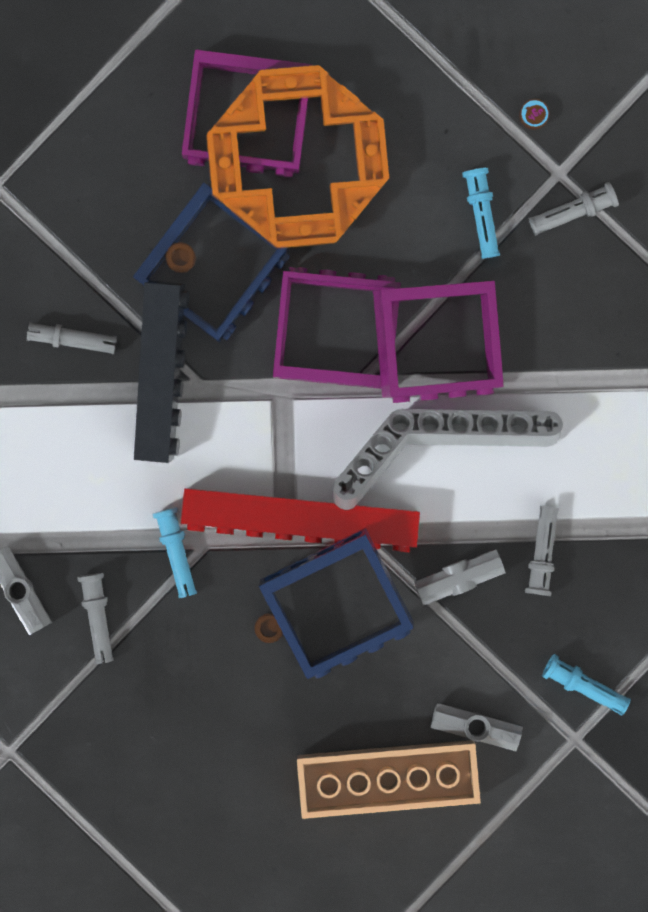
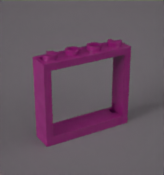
(247, 65)
(326, 278)
(386, 340)

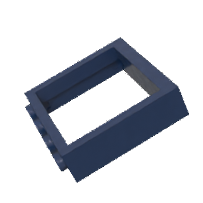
(175, 233)
(318, 561)

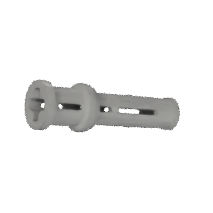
(587, 205)
(541, 565)
(94, 603)

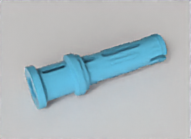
(488, 248)
(172, 538)
(573, 679)

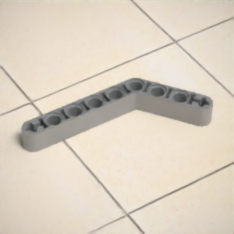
(443, 435)

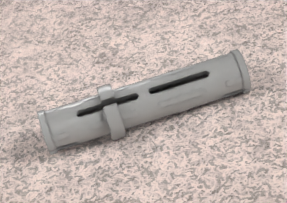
(71, 338)

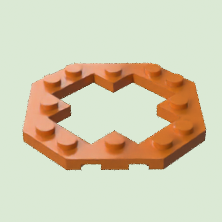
(338, 108)

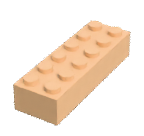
(388, 779)

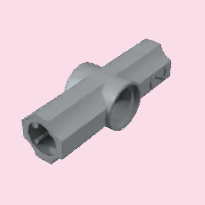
(459, 577)
(29, 607)
(495, 731)

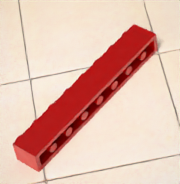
(297, 517)

